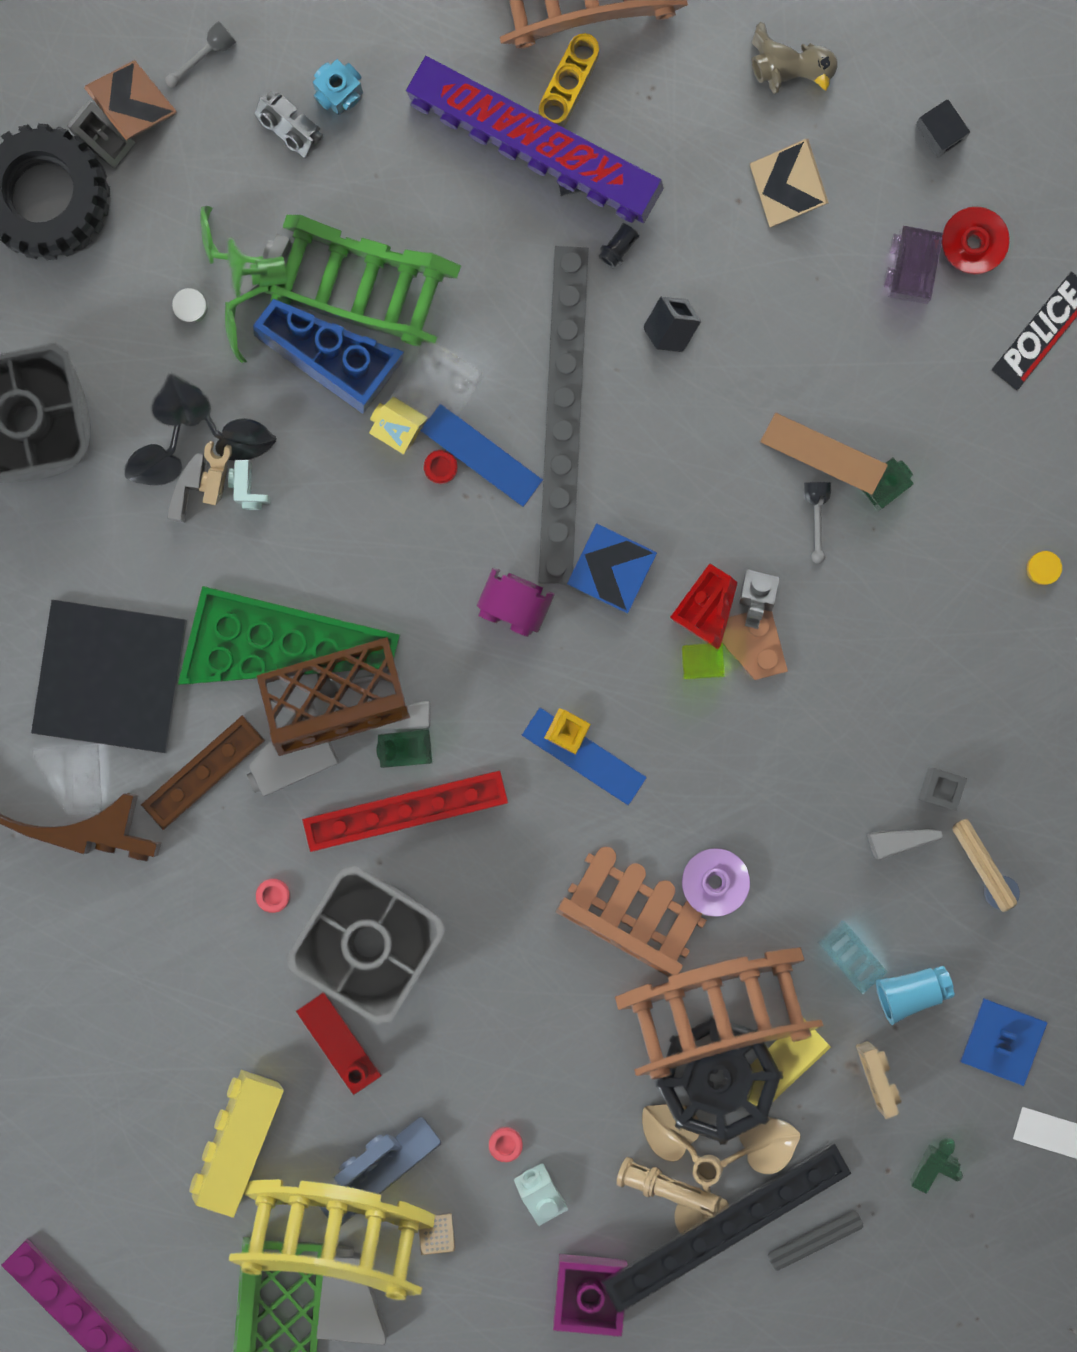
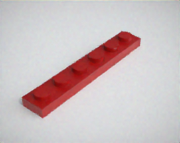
(405, 811)

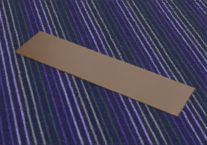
(824, 453)

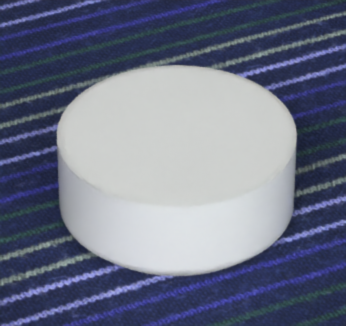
(189, 305)

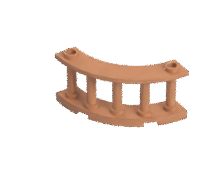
(525, 34)
(710, 979)

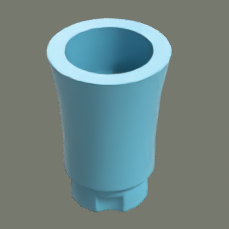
(913, 992)

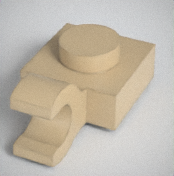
(213, 481)

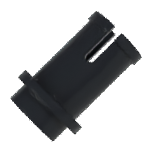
(618, 246)

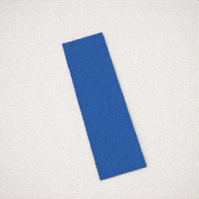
(481, 455)
(589, 760)

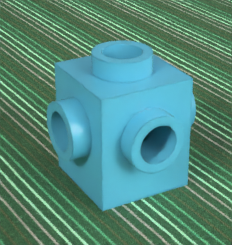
(341, 97)

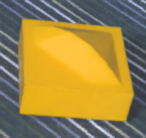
(567, 731)

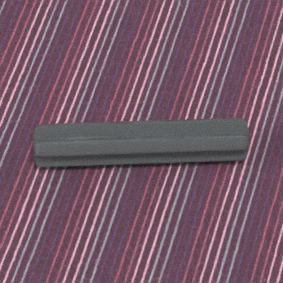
(815, 1240)

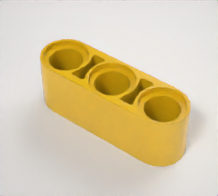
(570, 66)

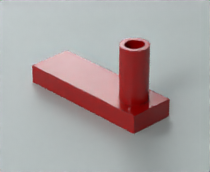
(339, 1043)

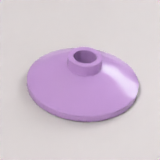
(733, 887)

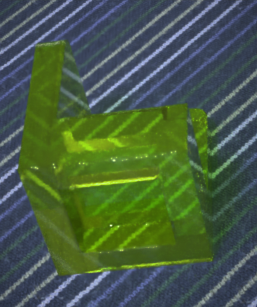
(702, 662)

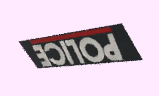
(1039, 334)

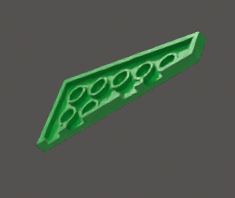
(248, 637)

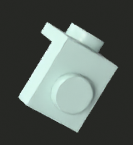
(240, 480)
(540, 1194)

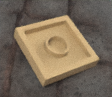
(875, 1066)

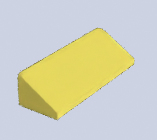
(792, 1060)

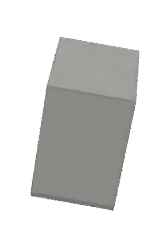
(100, 134)

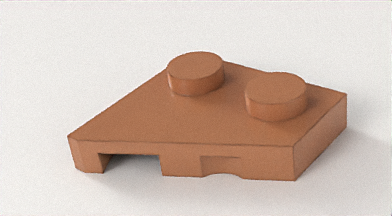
(755, 649)

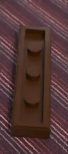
(203, 772)

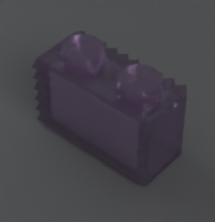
(914, 264)

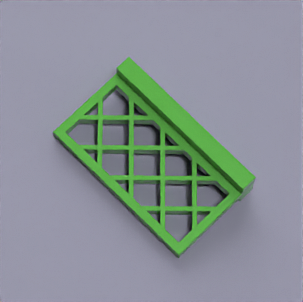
(249, 1298)

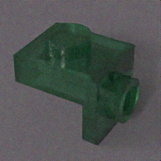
(404, 748)

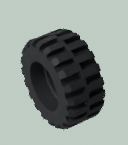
(88, 199)

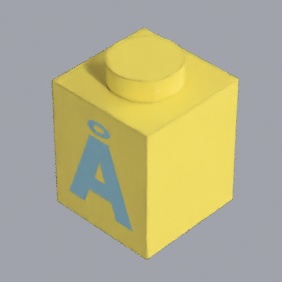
(397, 424)

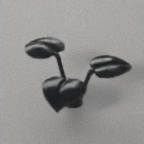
(186, 404)

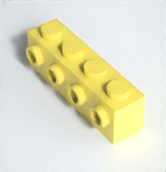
(236, 1143)

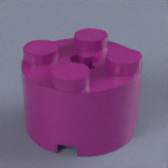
(515, 602)

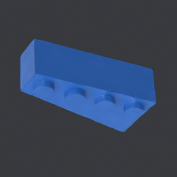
(336, 358)

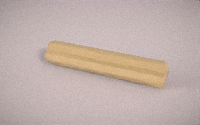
(984, 865)

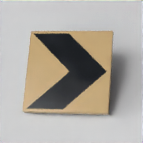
(789, 183)

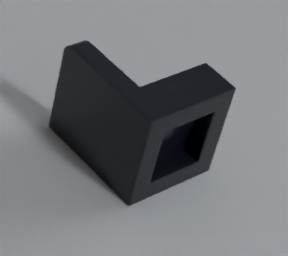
(942, 128)
(672, 324)

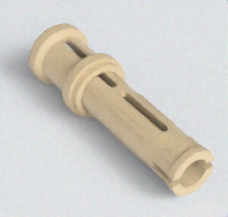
(653, 1183)

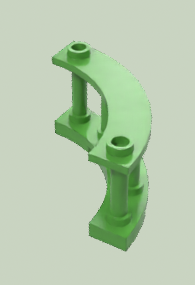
(375, 255)

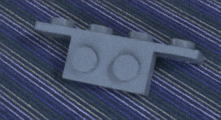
(386, 1160)

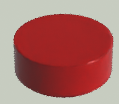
(440, 467)

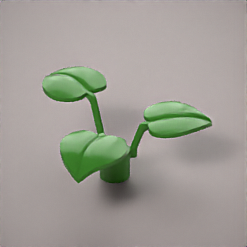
(262, 272)

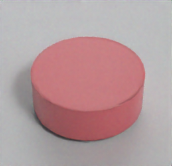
(272, 895)
(505, 1144)

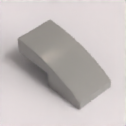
(188, 480)

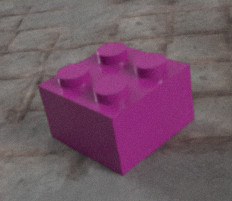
(581, 1298)

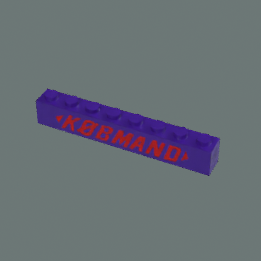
(535, 140)

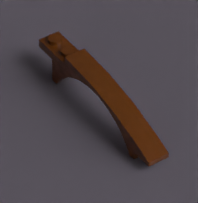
(106, 829)

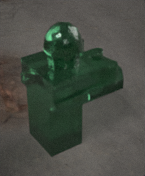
(936, 1161)

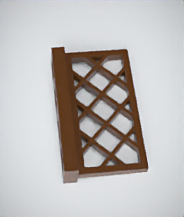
(338, 723)

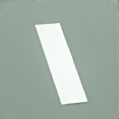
(1047, 1132)

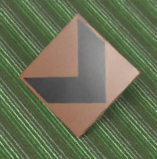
(130, 100)

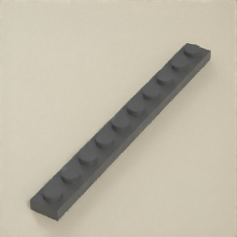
(563, 414)

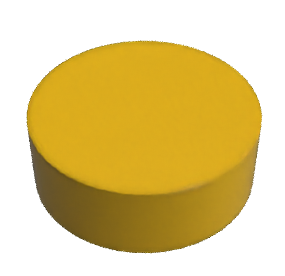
(1044, 568)

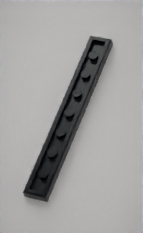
(726, 1228)

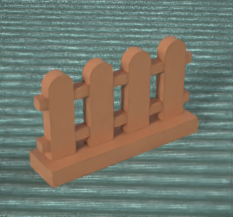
(615, 910)

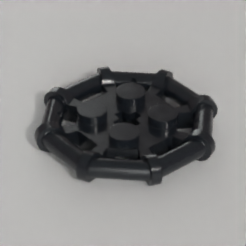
(727, 1097)

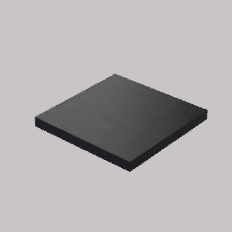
(109, 676)

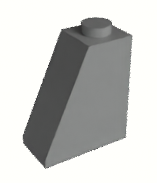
(276, 772)
(349, 1308)

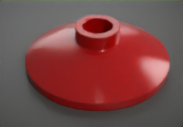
(984, 226)

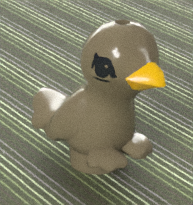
(783, 63)

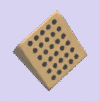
(439, 1238)

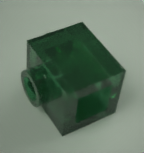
(892, 484)

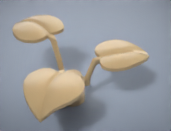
(767, 1148)

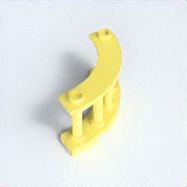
(337, 1201)

